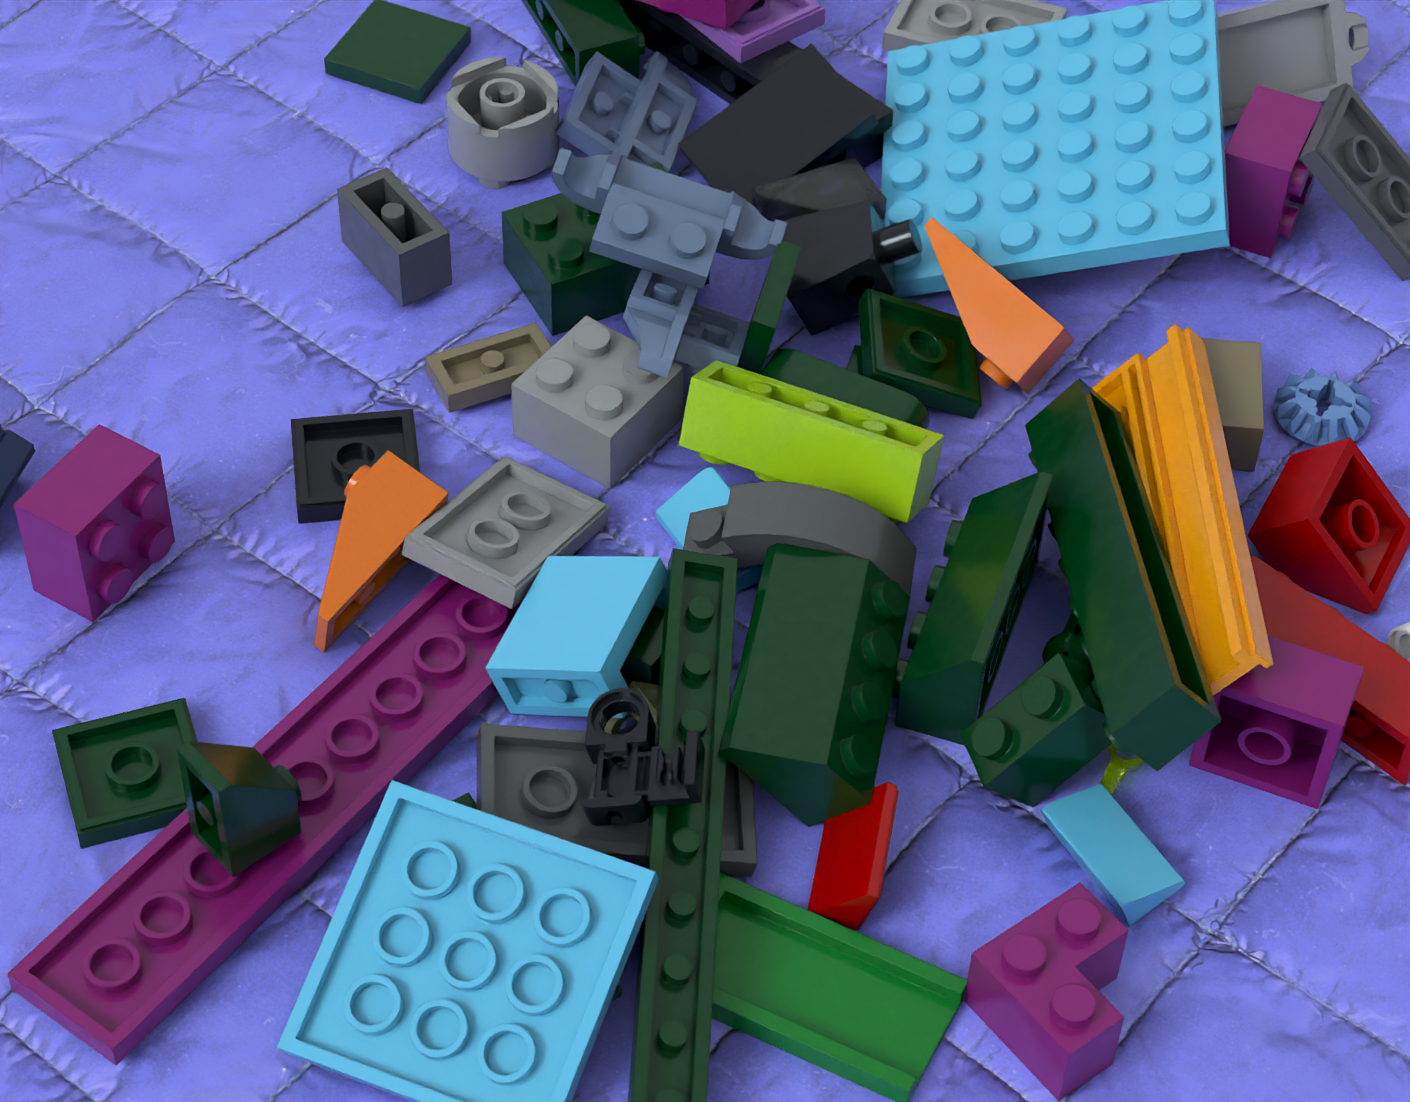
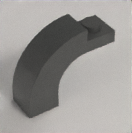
(801, 517)

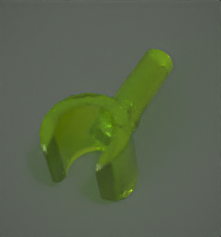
(1117, 769)

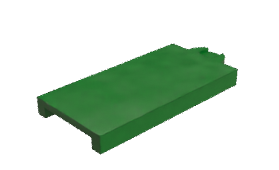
(828, 992)

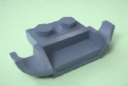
(629, 116)
(663, 218)
(674, 328)

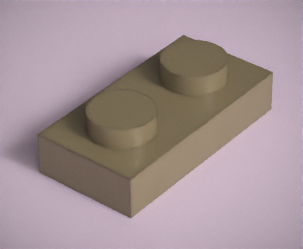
(484, 367)

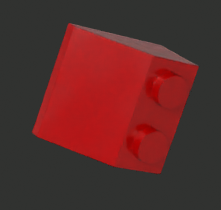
(1333, 526)

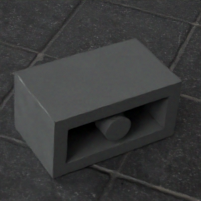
(395, 236)

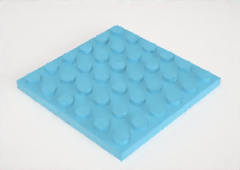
(1060, 142)

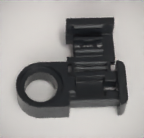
(647, 768)

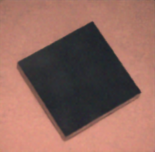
(335, 447)

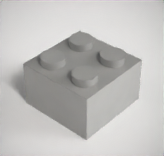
(594, 404)

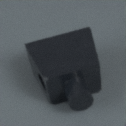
(842, 257)

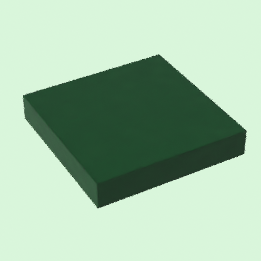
(398, 50)
(769, 307)
(919, 352)
(125, 771)

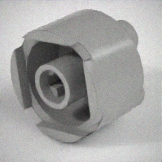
(503, 120)

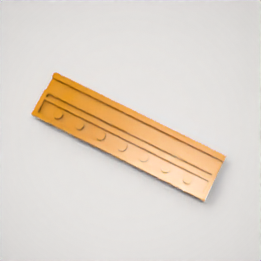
(1193, 496)

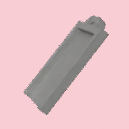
(1287, 48)

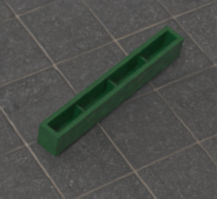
(1120, 580)

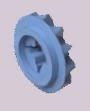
(1297, 409)

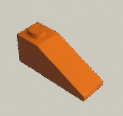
(1001, 321)
(378, 513)

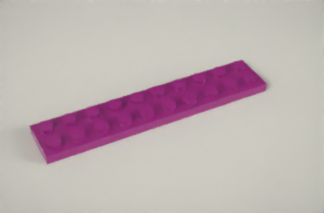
(179, 912)

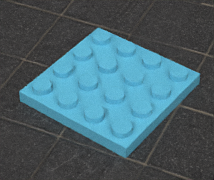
(467, 957)

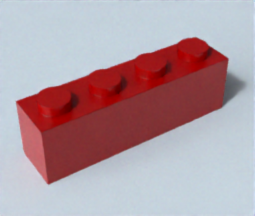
(1381, 708)

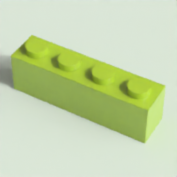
(809, 440)

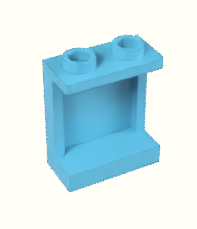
(575, 632)

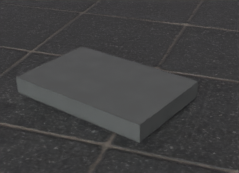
(1363, 173)

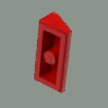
(854, 860)

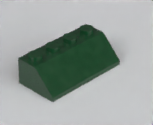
(971, 609)
(816, 680)

